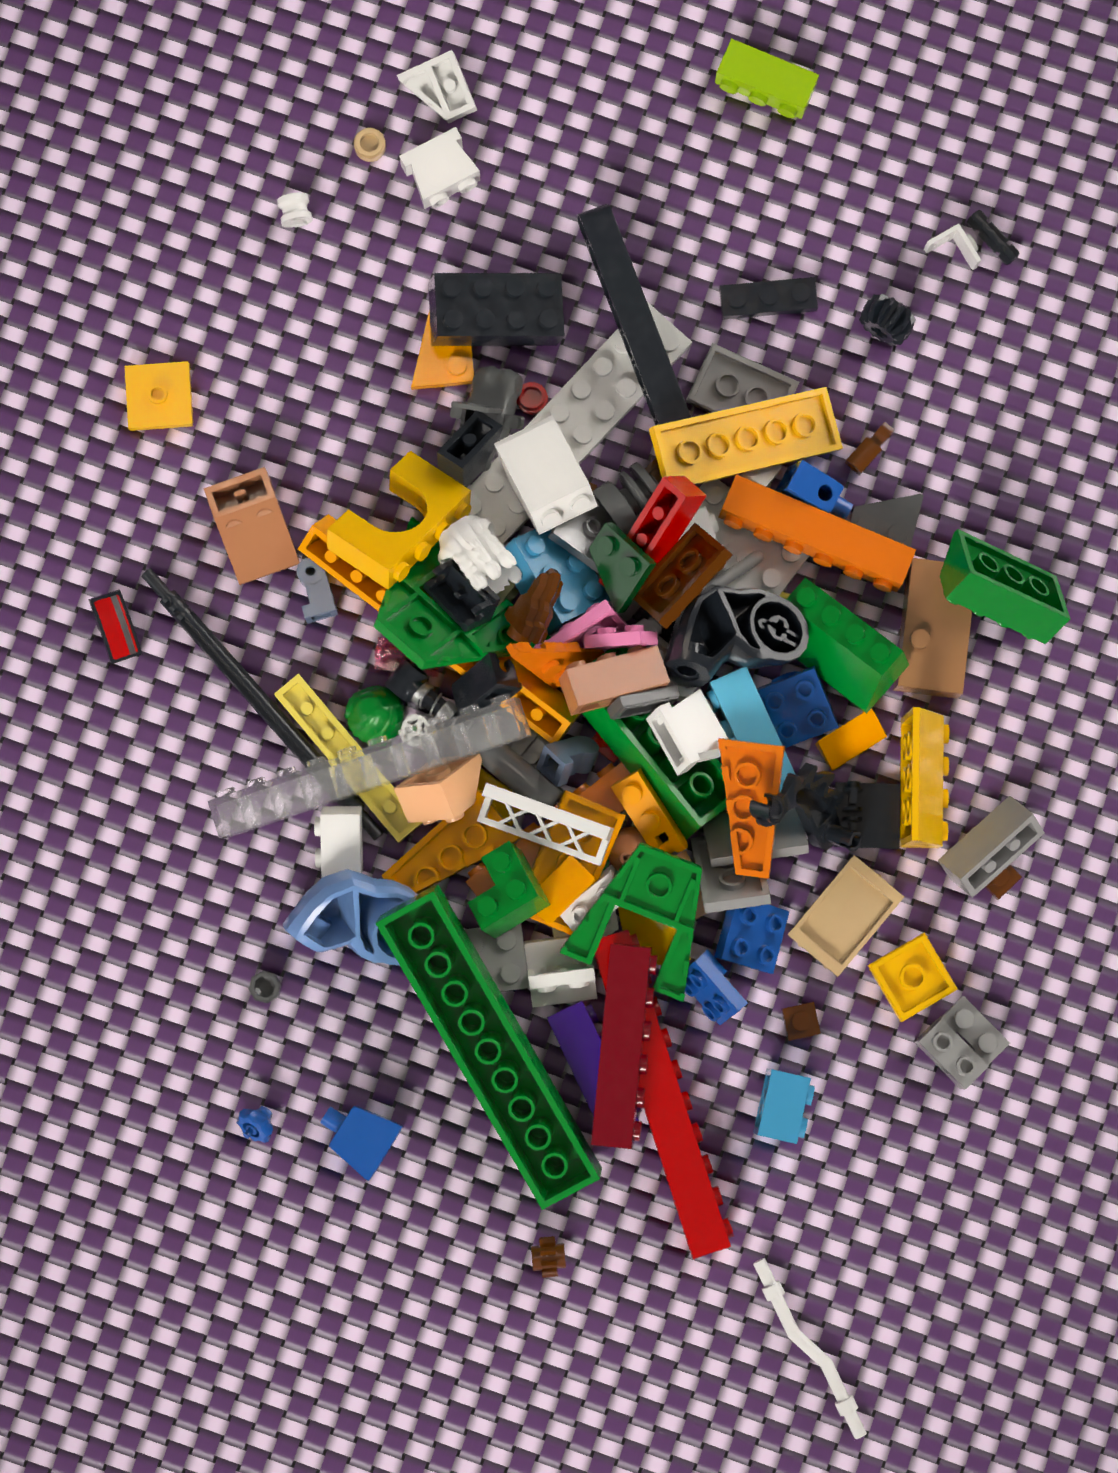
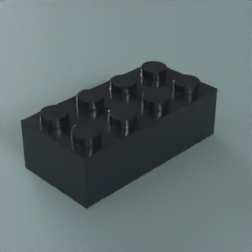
(496, 309)

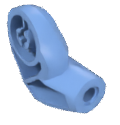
(344, 912)

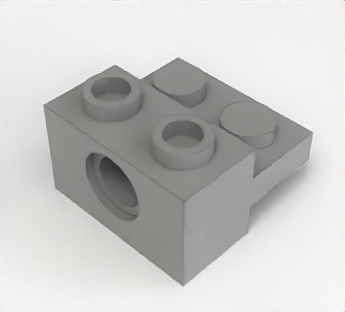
(952, 1053)

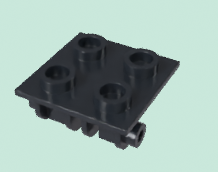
(872, 811)

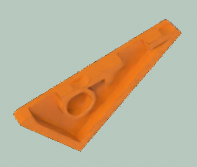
(551, 659)

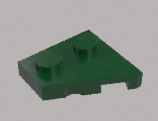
(620, 565)

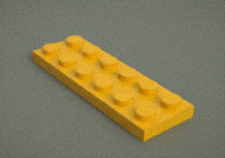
(747, 437)

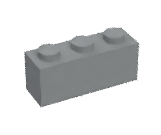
(991, 846)

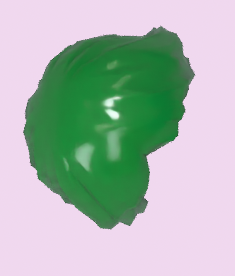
(374, 713)

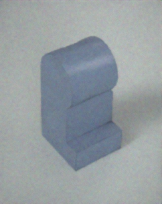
(318, 590)
(569, 757)

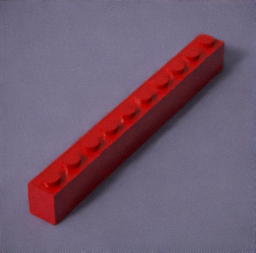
(673, 1132)

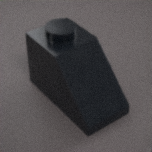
(469, 448)

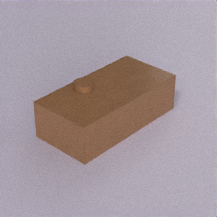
(932, 635)

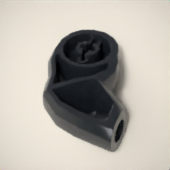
(733, 626)

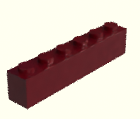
(622, 1046)

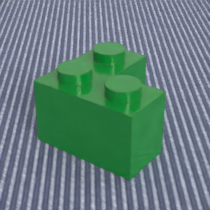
(515, 892)

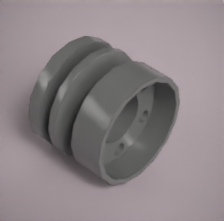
(628, 502)

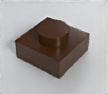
(1003, 882)
(800, 1021)

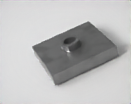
(580, 533)

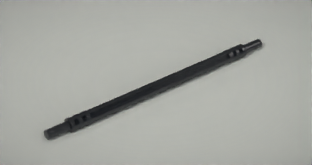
(246, 685)

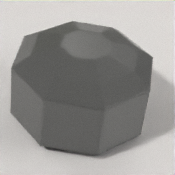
(265, 987)

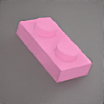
(608, 638)

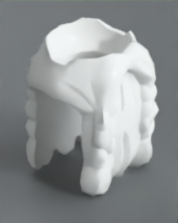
(478, 553)

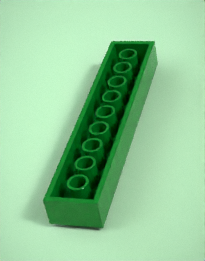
(489, 1046)

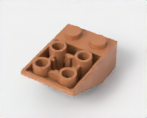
(252, 525)

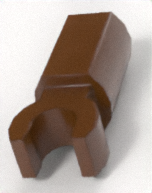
(869, 449)

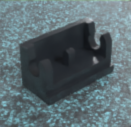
(459, 598)
(485, 682)

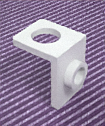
(965, 243)

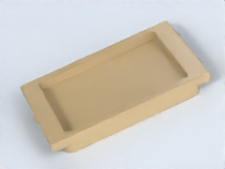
(845, 915)

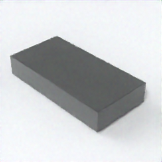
(642, 702)

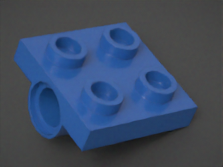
(798, 706)
(752, 937)
(712, 989)

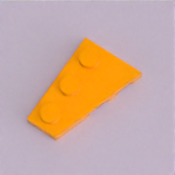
(442, 364)

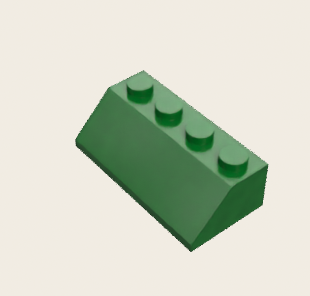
(1003, 588)
(846, 648)

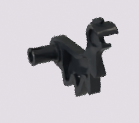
(815, 805)

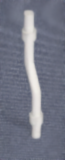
(845, 1403)

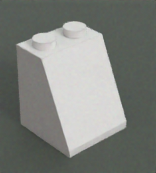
(545, 475)

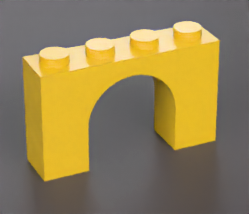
(390, 555)

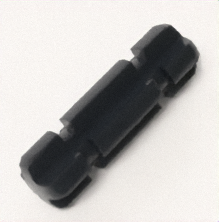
(993, 237)

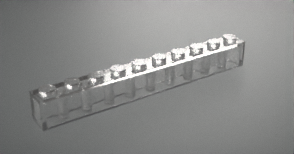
(369, 767)

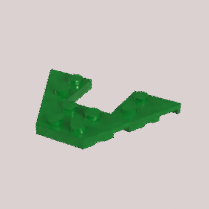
(426, 631)

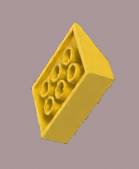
(922, 779)

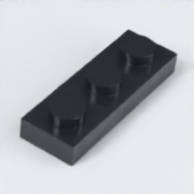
(768, 298)

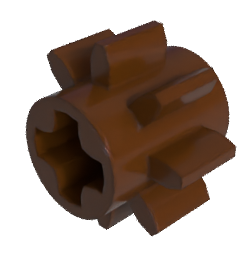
(548, 1257)

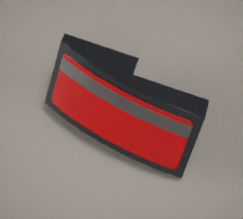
(115, 626)

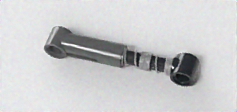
(507, 765)

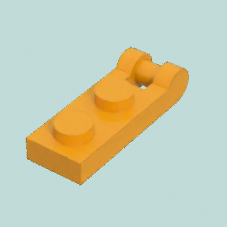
(648, 812)

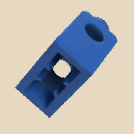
(805, 482)
(361, 1138)

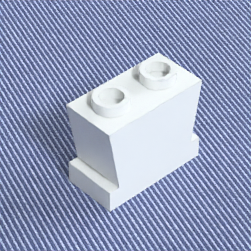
(440, 168)
(687, 731)

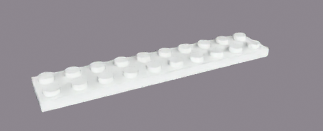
(585, 413)

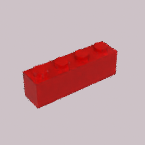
(666, 516)

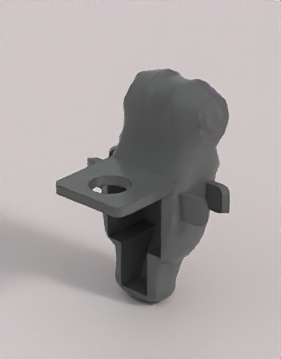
(495, 395)

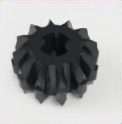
(887, 319)

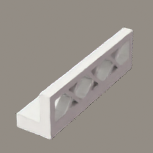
(549, 812)

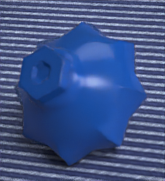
(256, 1124)

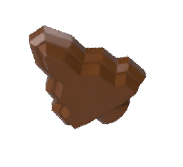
(534, 609)

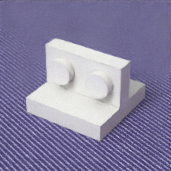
(555, 976)

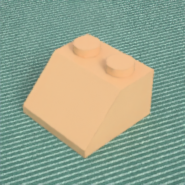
(440, 792)

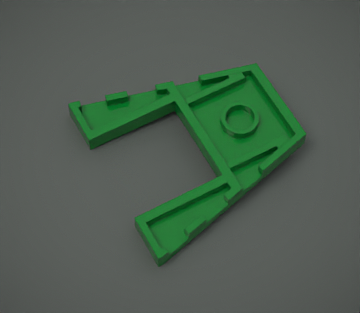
(654, 887)

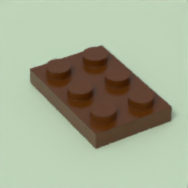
(682, 575)

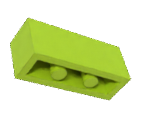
(766, 79)

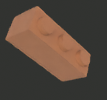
(611, 676)

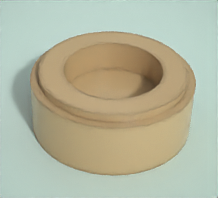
(369, 144)

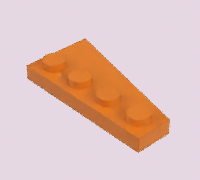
(748, 774)

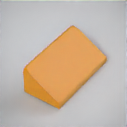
(851, 739)
(564, 887)

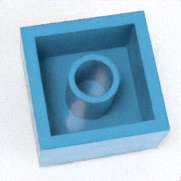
(783, 1106)

